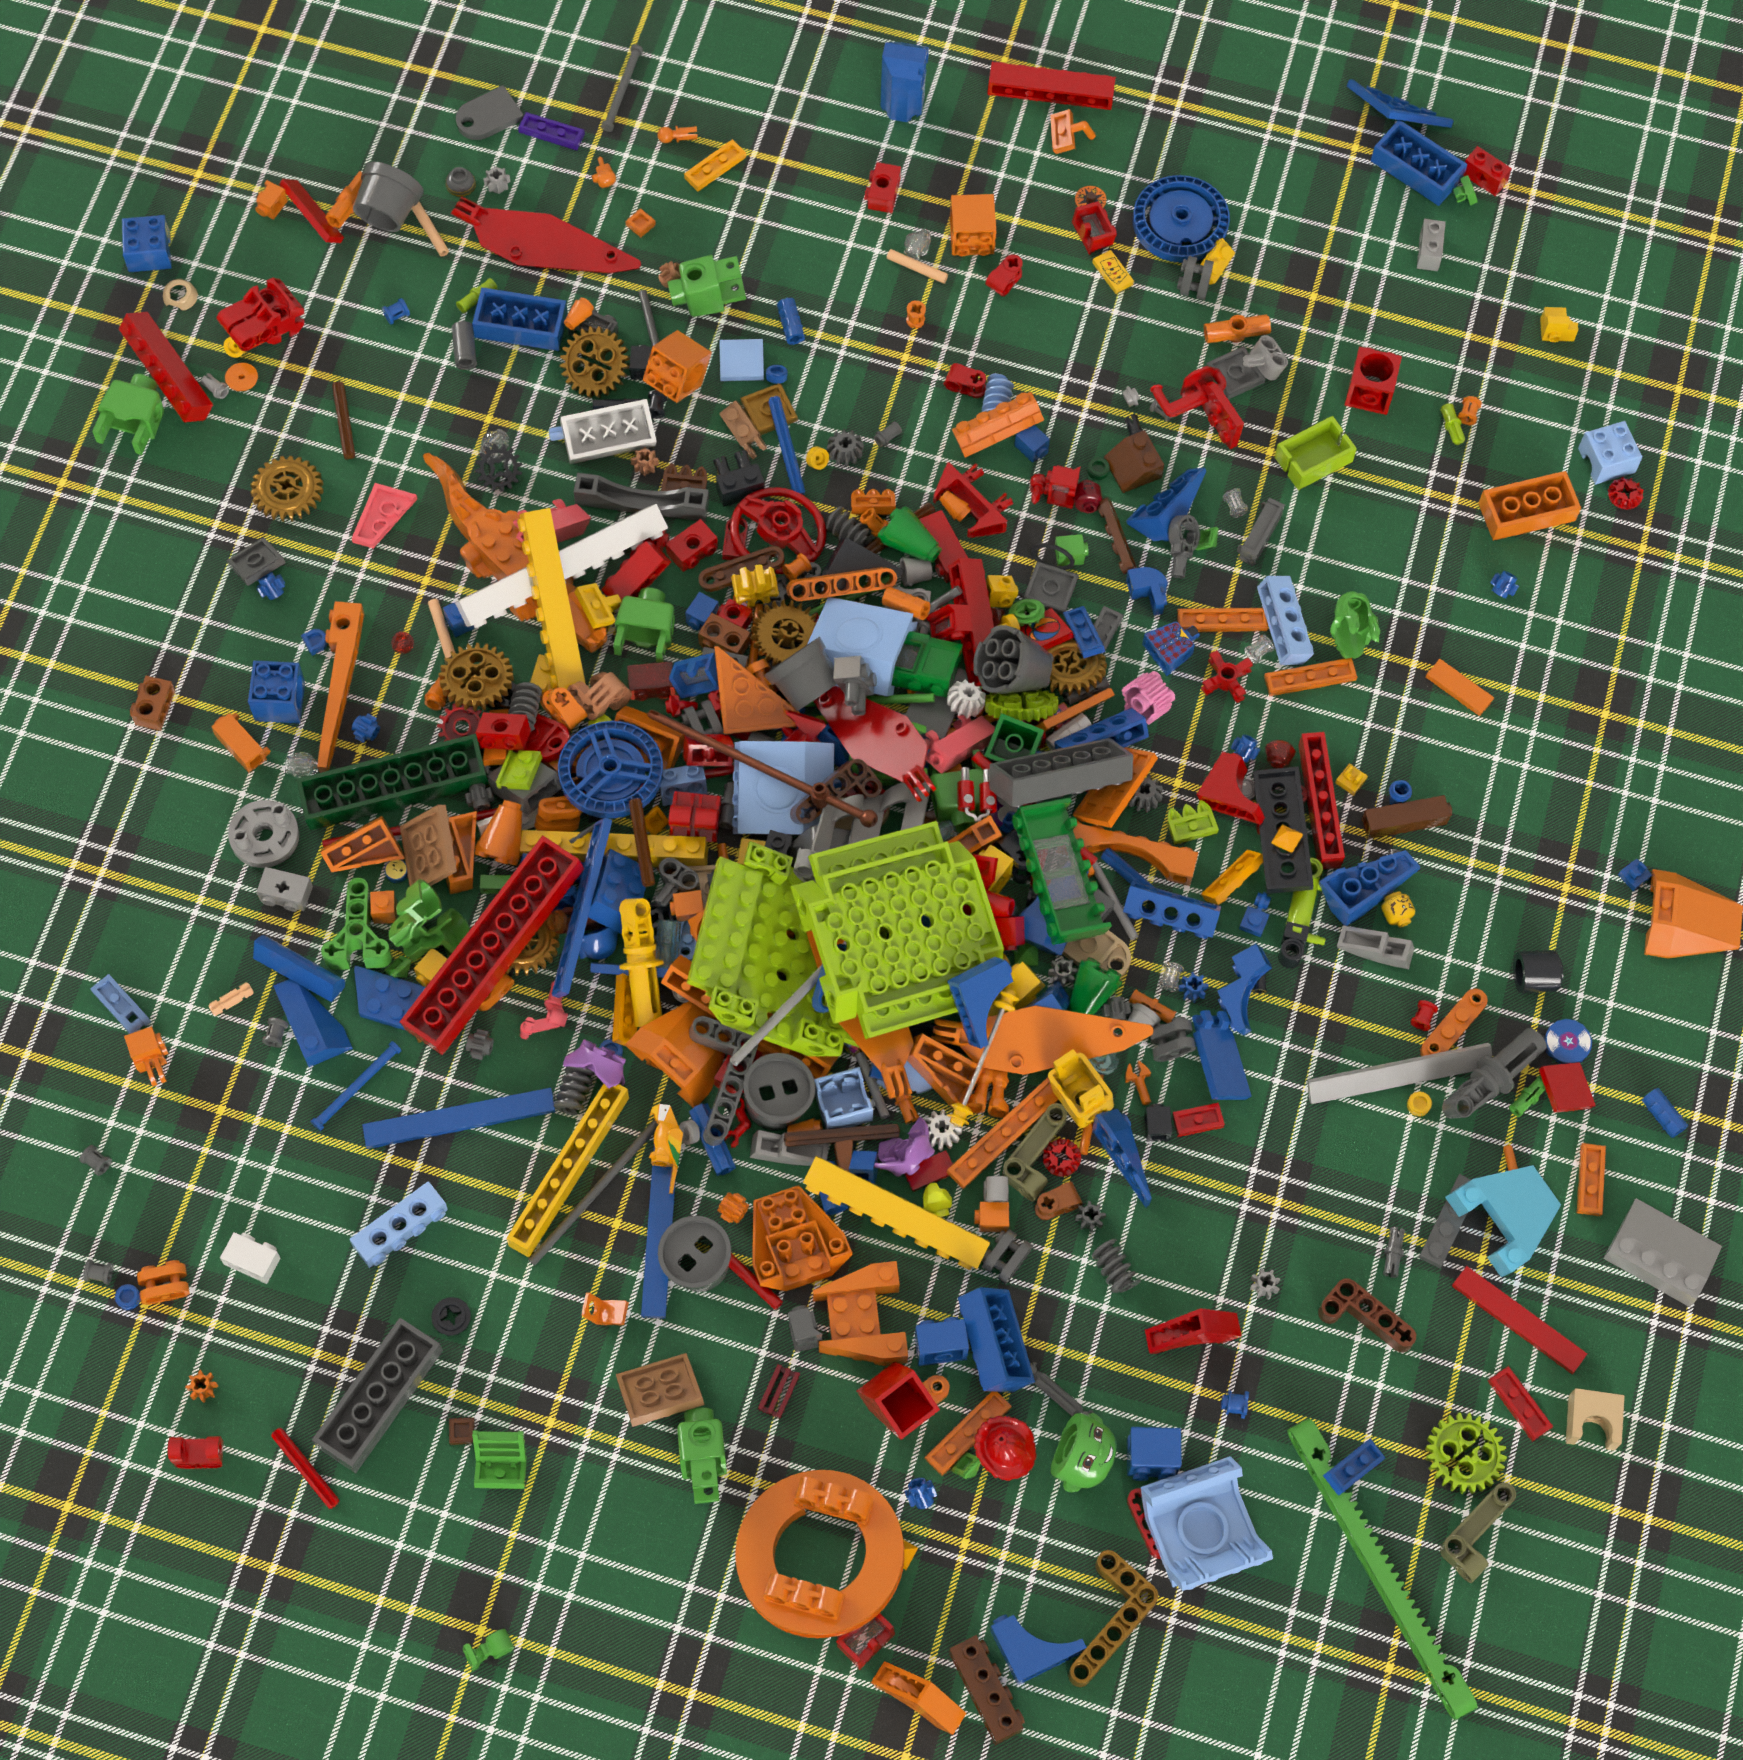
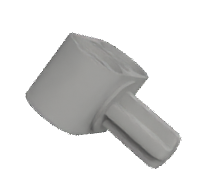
(1267, 357)

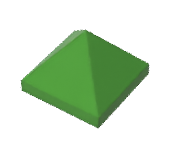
(1208, 538)
(1027, 954)
(399, 967)
(967, 1466)

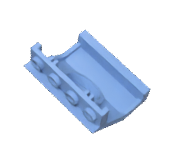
(866, 631)
(765, 802)
(1202, 1524)

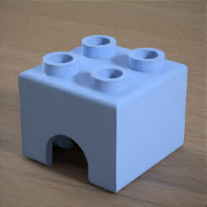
(1610, 452)
(843, 1099)

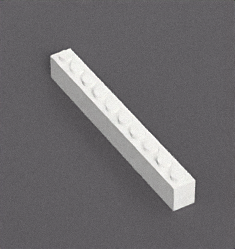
(574, 560)

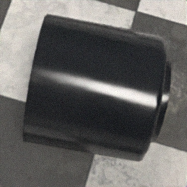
(1537, 971)

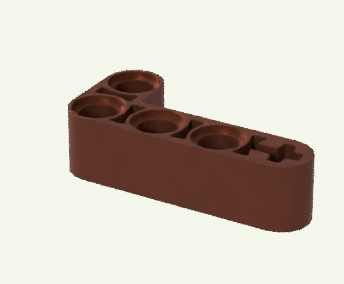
(1368, 1319)

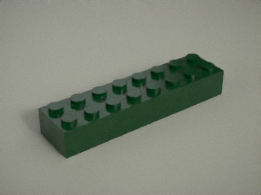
(391, 782)

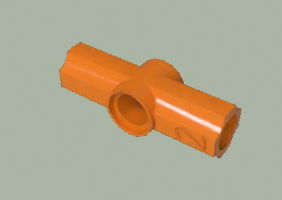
(344, 203)
(1226, 329)

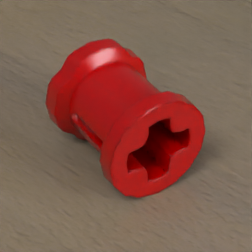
(1424, 1015)

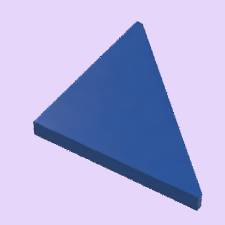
(1398, 108)

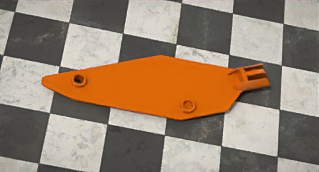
(1039, 1035)
(885, 1051)

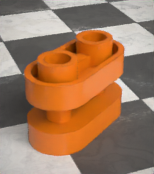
(759, 669)
(557, 815)
(170, 1272)

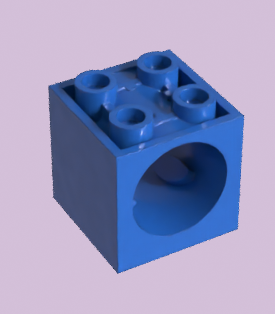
(276, 692)

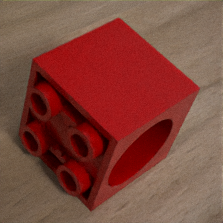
(1369, 394)

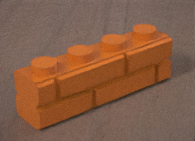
(997, 424)

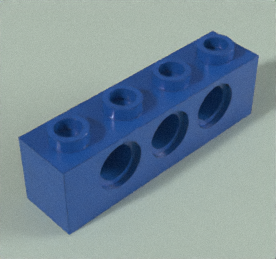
(1122, 728)
(1162, 899)

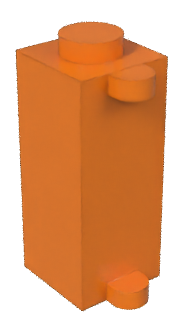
(239, 742)

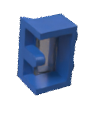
(694, 676)

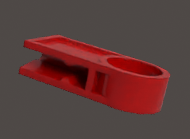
(729, 550)

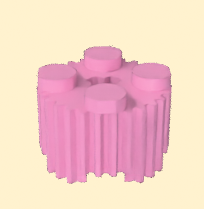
(1148, 696)

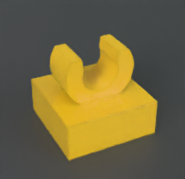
(1351, 779)

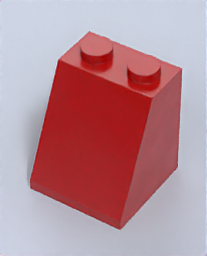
(898, 1399)

